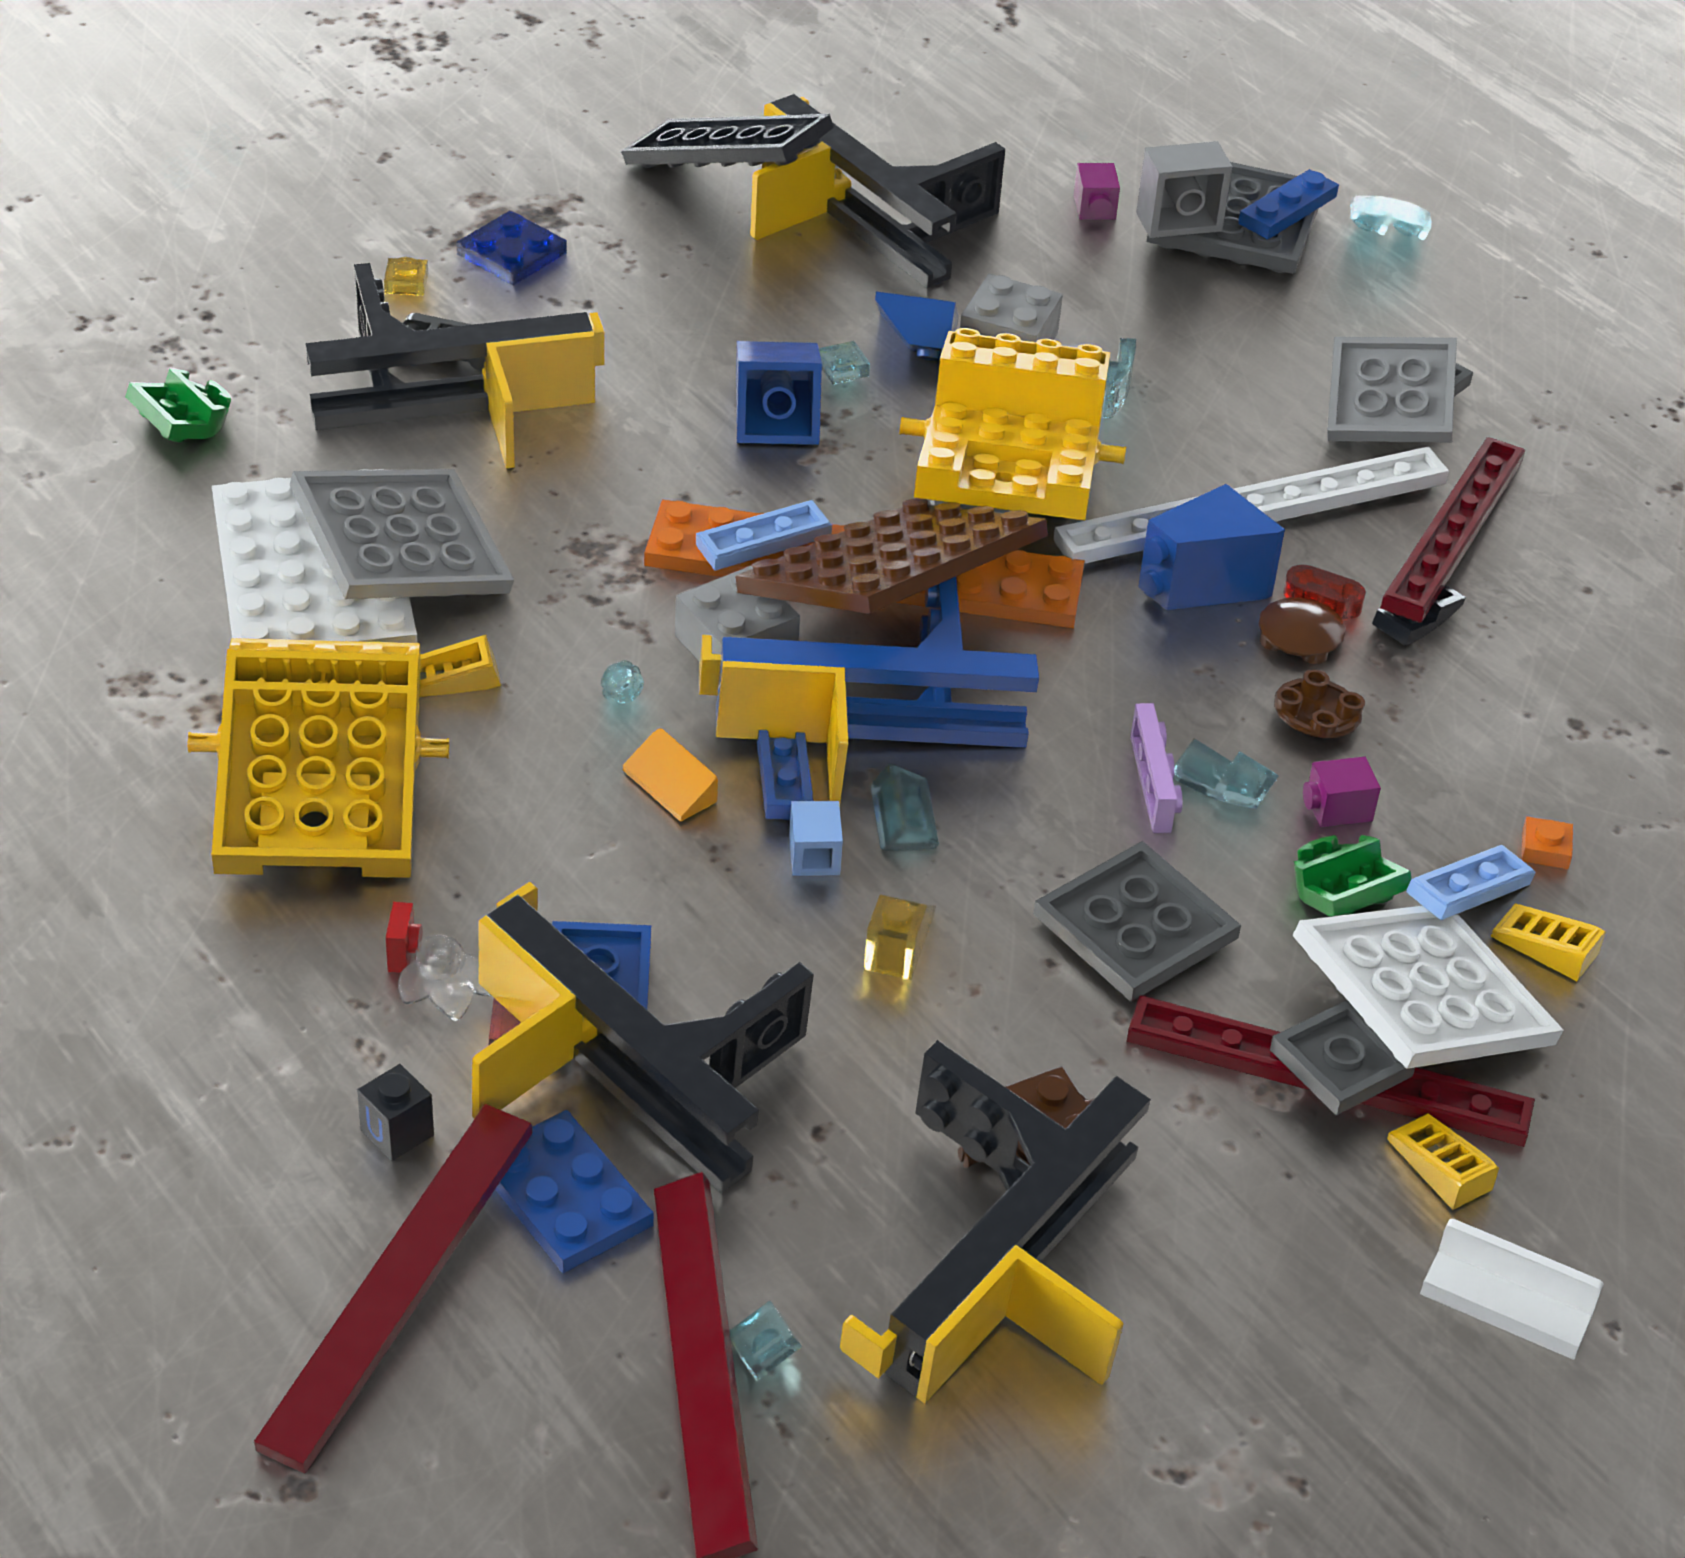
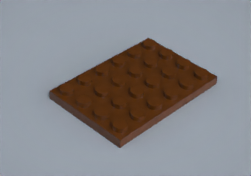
(891, 555)

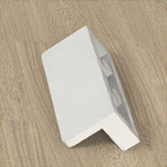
(1512, 1288)

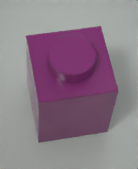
(1096, 191)
(1342, 791)

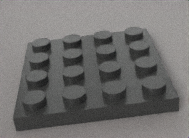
(1240, 244)

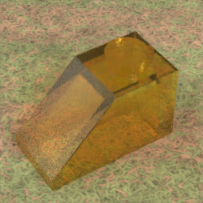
(897, 935)

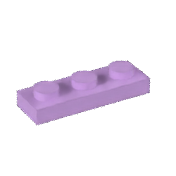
(1155, 768)

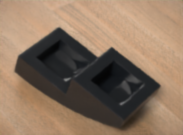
(1407, 630)

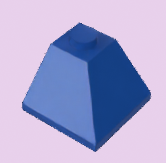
(919, 321)

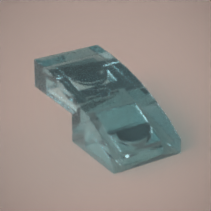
(1119, 377)
(1234, 782)

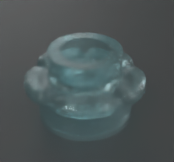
(622, 682)

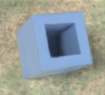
(815, 838)

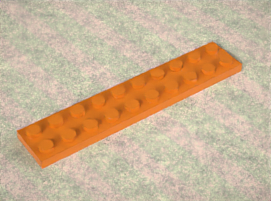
(1009, 587)

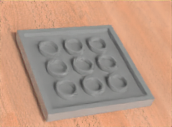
(400, 533)

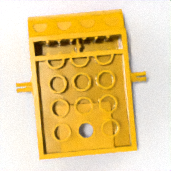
(1014, 425)
(321, 734)

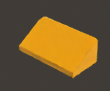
(672, 775)

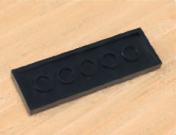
(728, 140)

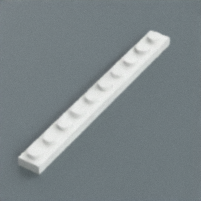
(1277, 498)

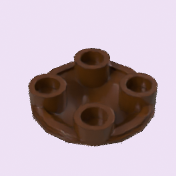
(1301, 628)
(1319, 706)

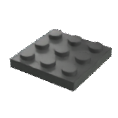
(1136, 920)

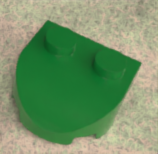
(181, 406)
(1346, 876)

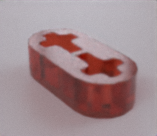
(1336, 591)

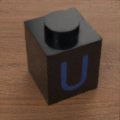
(395, 1112)

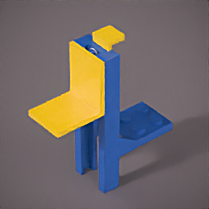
(803, 688)

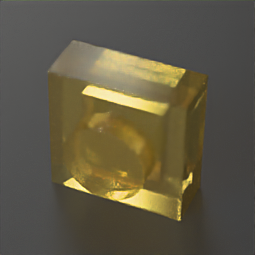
(406, 276)

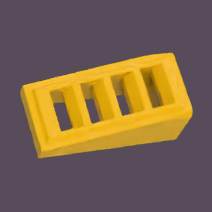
(466, 668)
(1563, 943)
(1453, 1187)

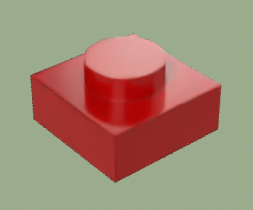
(401, 936)

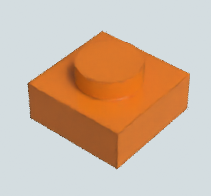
(1547, 842)

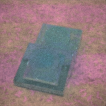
(1378, 212)

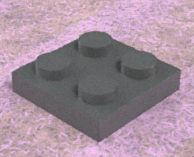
(1339, 1057)

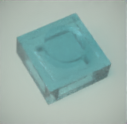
(844, 362)
(764, 1340)

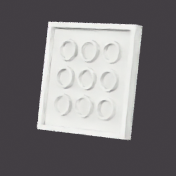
(1427, 985)

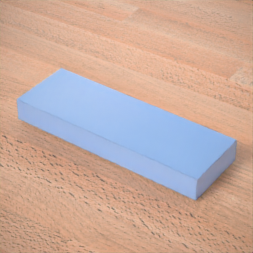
(762, 534)
(1470, 882)

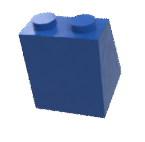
(778, 392)
(1211, 552)

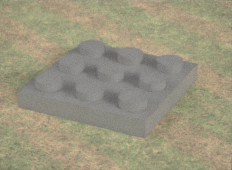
(1392, 389)

